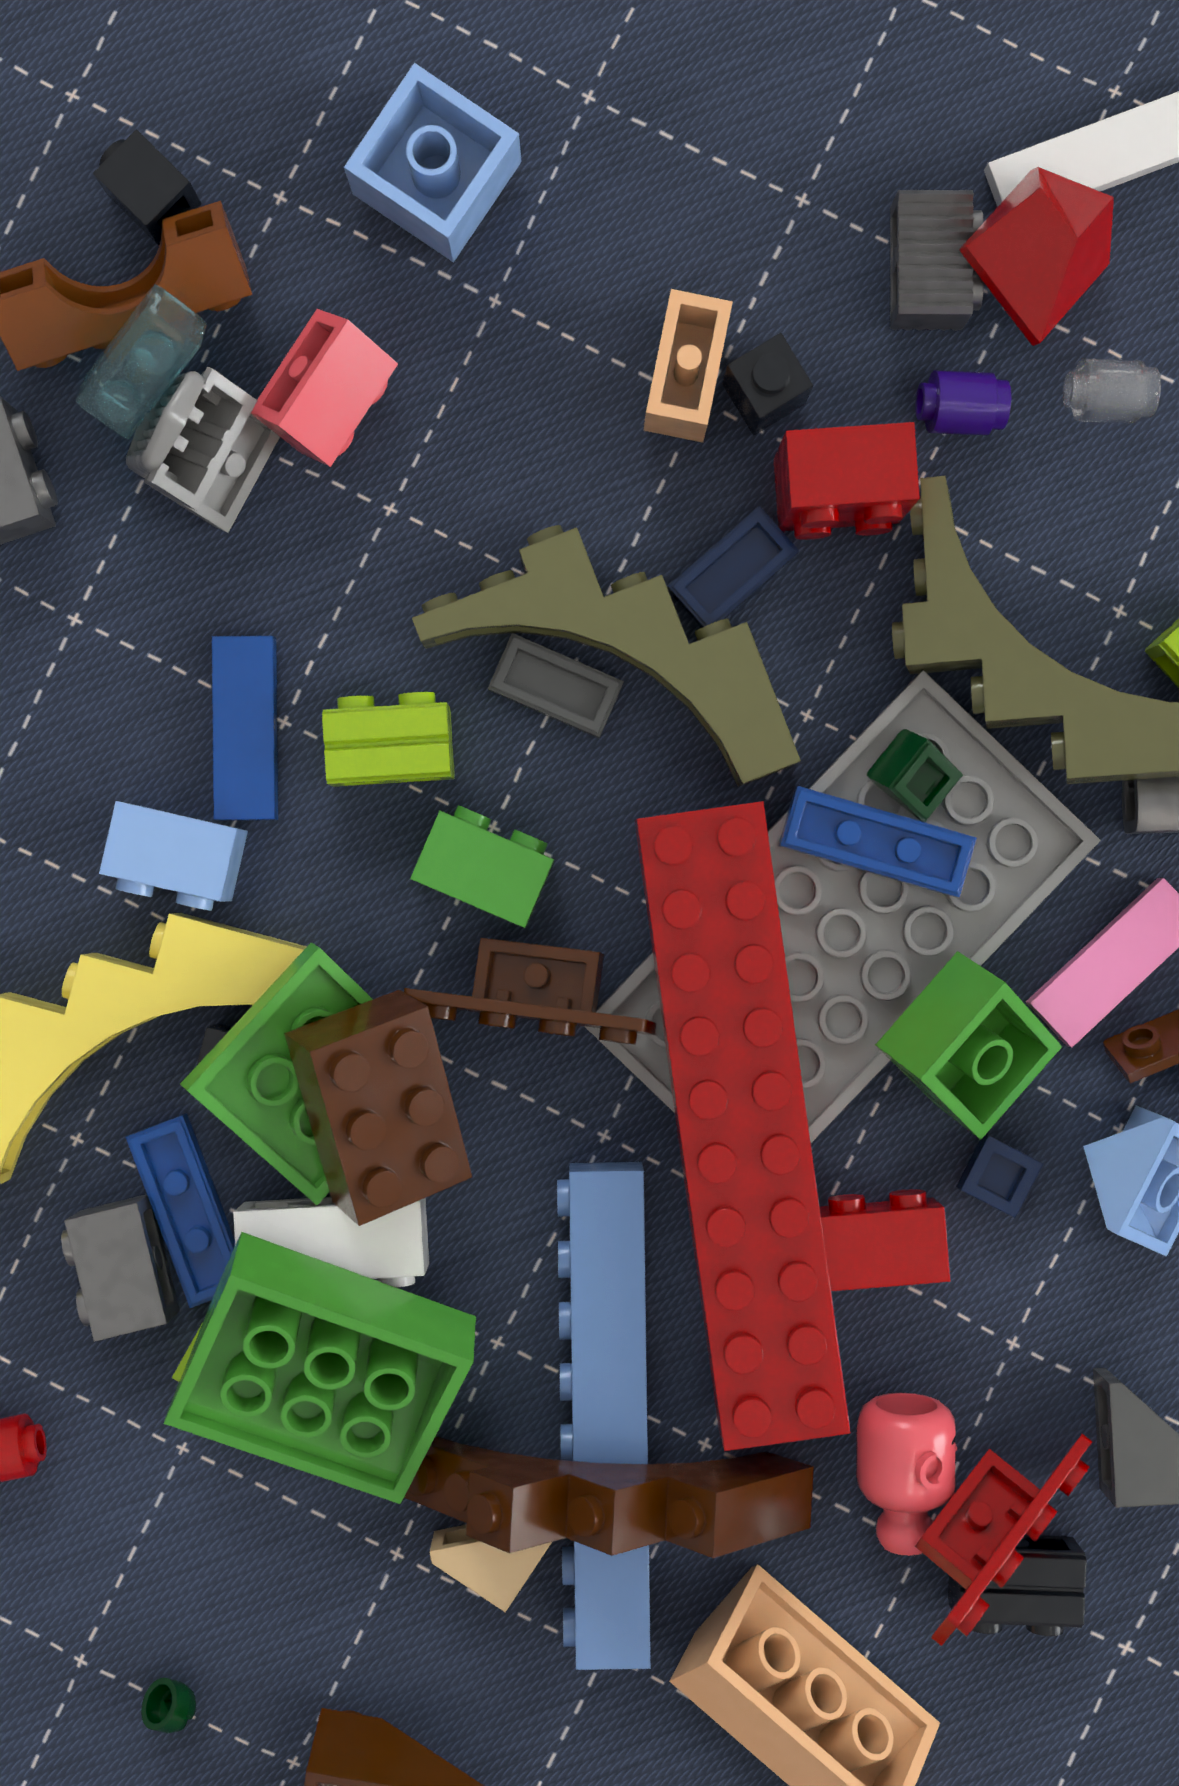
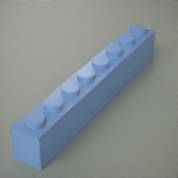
(607, 1397)

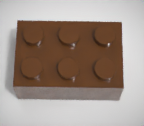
(379, 1105)

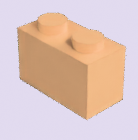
(687, 365)

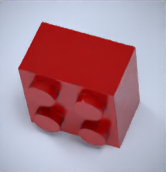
(846, 479)

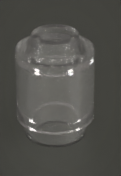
(1112, 390)

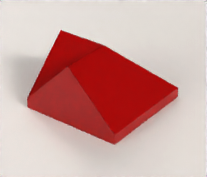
(1042, 249)

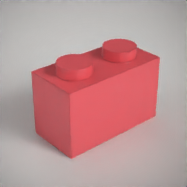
(324, 387)

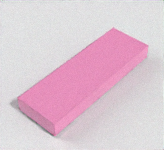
(1110, 964)

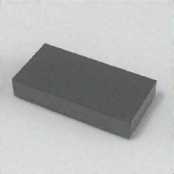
(555, 685)

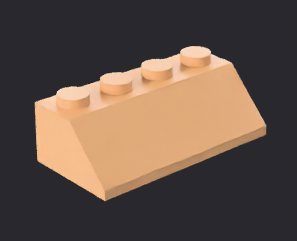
(801, 1693)

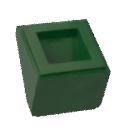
(914, 774)

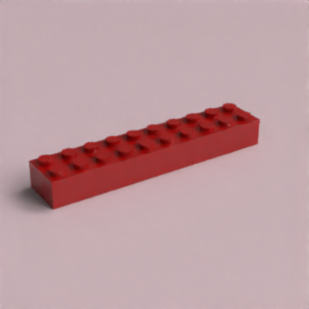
(742, 1126)

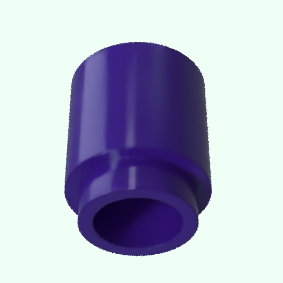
(963, 403)

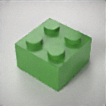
(969, 1044)

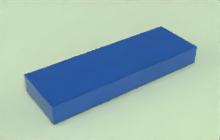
(244, 728)
(877, 841)
(184, 1204)

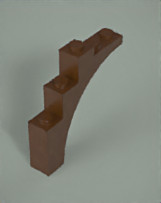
(614, 1506)

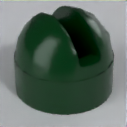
(166, 1715)

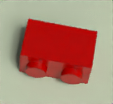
(885, 1241)

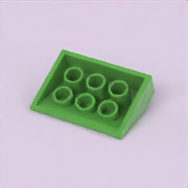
(322, 1369)

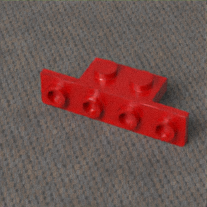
(985, 1522)

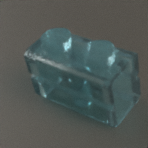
(141, 362)

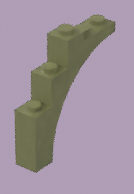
(561, 598)
(959, 628)

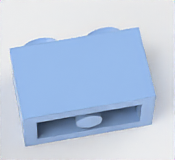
(172, 853)

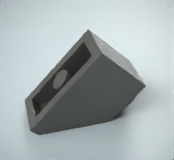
(1134, 1447)

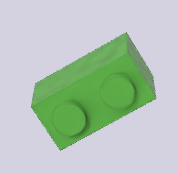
(484, 867)

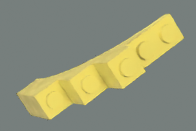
(107, 996)

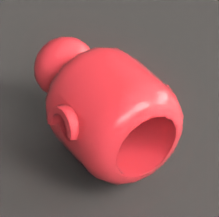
(905, 1464)

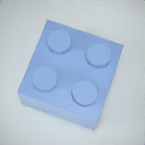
(433, 162)

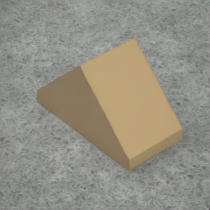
(482, 1567)

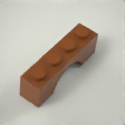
(54, 316)

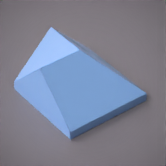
(1139, 1180)

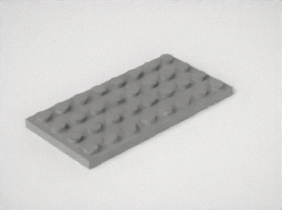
(871, 943)

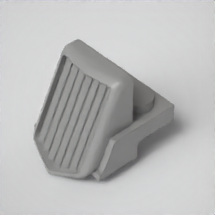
(203, 446)

